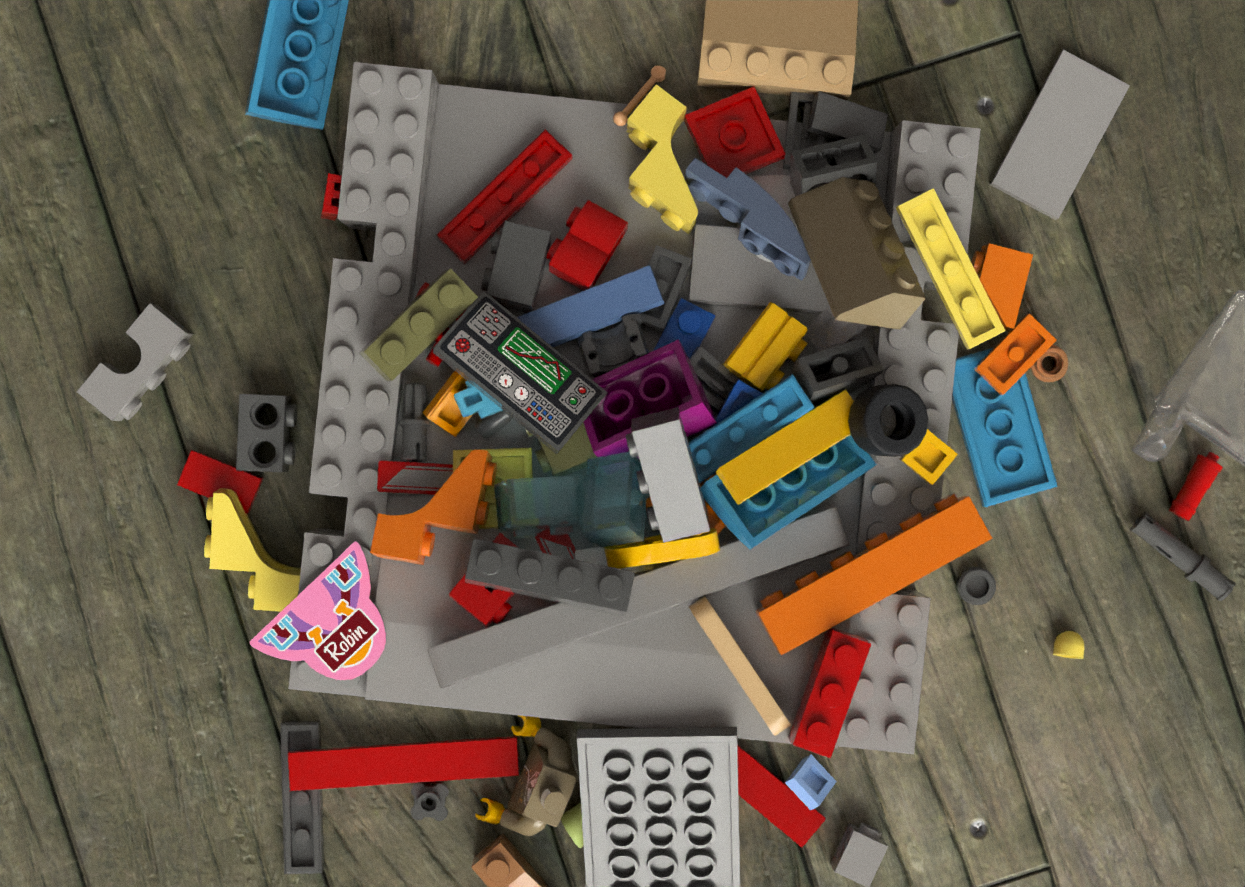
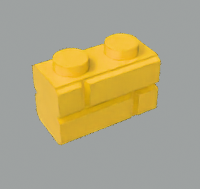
(766, 348)

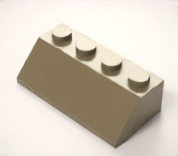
(857, 253)

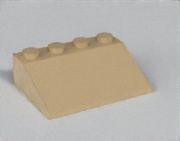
(779, 46)

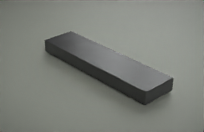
(301, 808)

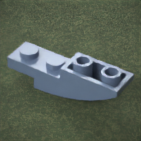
(763, 222)

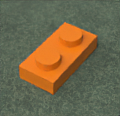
(1015, 354)

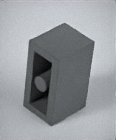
(517, 266)

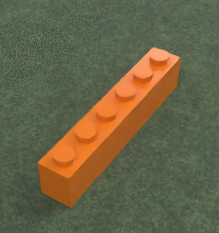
(872, 574)

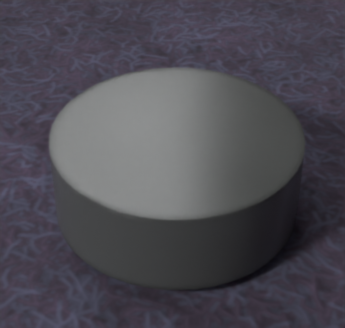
(976, 585)

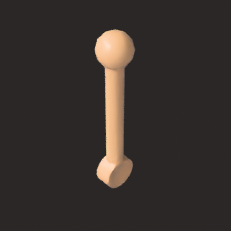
(657, 75)

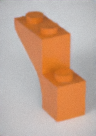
(455, 506)

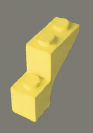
(658, 177)
(238, 548)

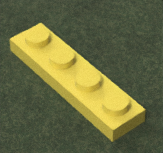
(950, 269)

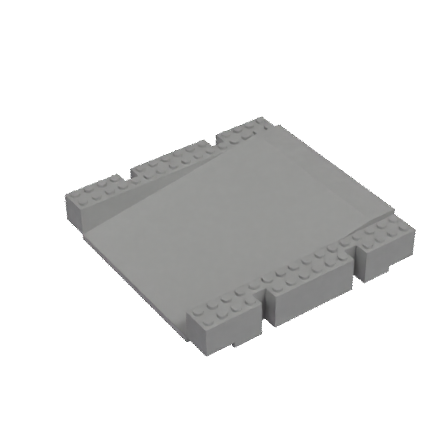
(407, 171)

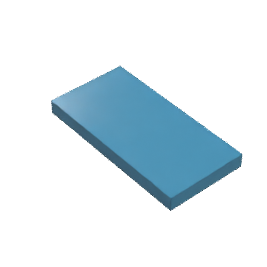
(1000, 435)

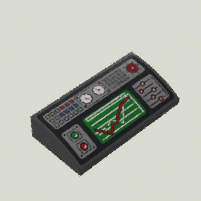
(519, 372)

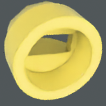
(1069, 645)

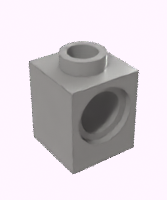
(859, 853)

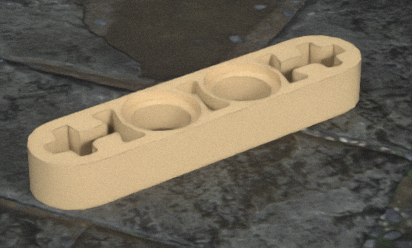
(739, 665)

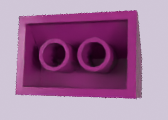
(644, 387)

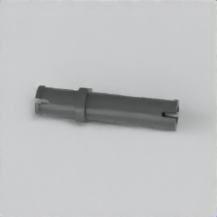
(1196, 567)

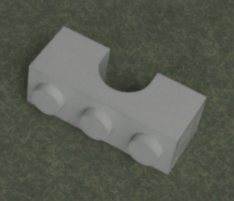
(160, 342)

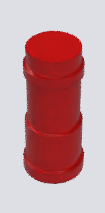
(1196, 484)

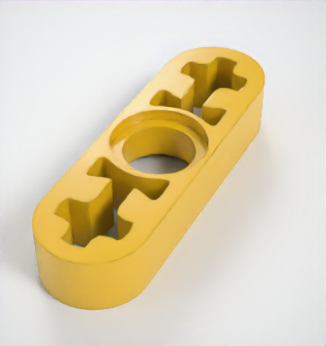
(653, 550)

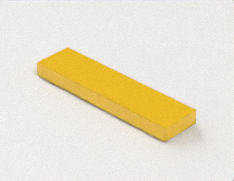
(787, 449)

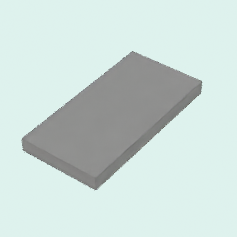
(1059, 135)
(732, 276)

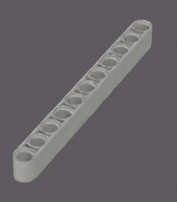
(650, 595)

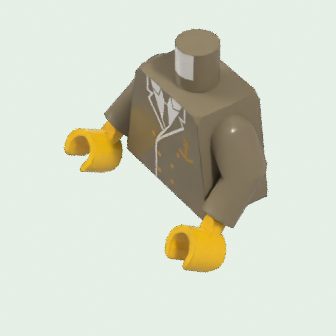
(542, 785)

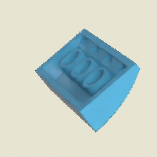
(296, 61)
(789, 496)

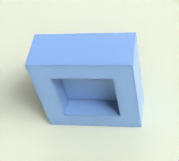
(810, 782)

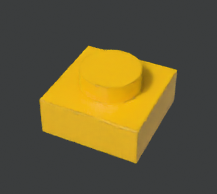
(929, 458)

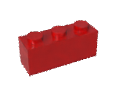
(829, 692)

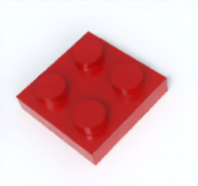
(735, 134)

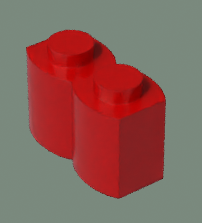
(587, 245)

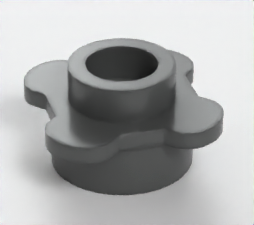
(437, 793)

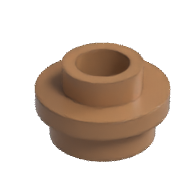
(1060, 365)

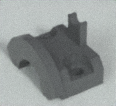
(614, 346)

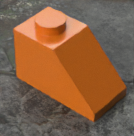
(1003, 278)

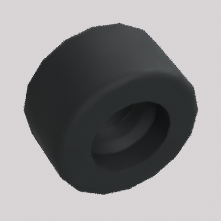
(910, 418)

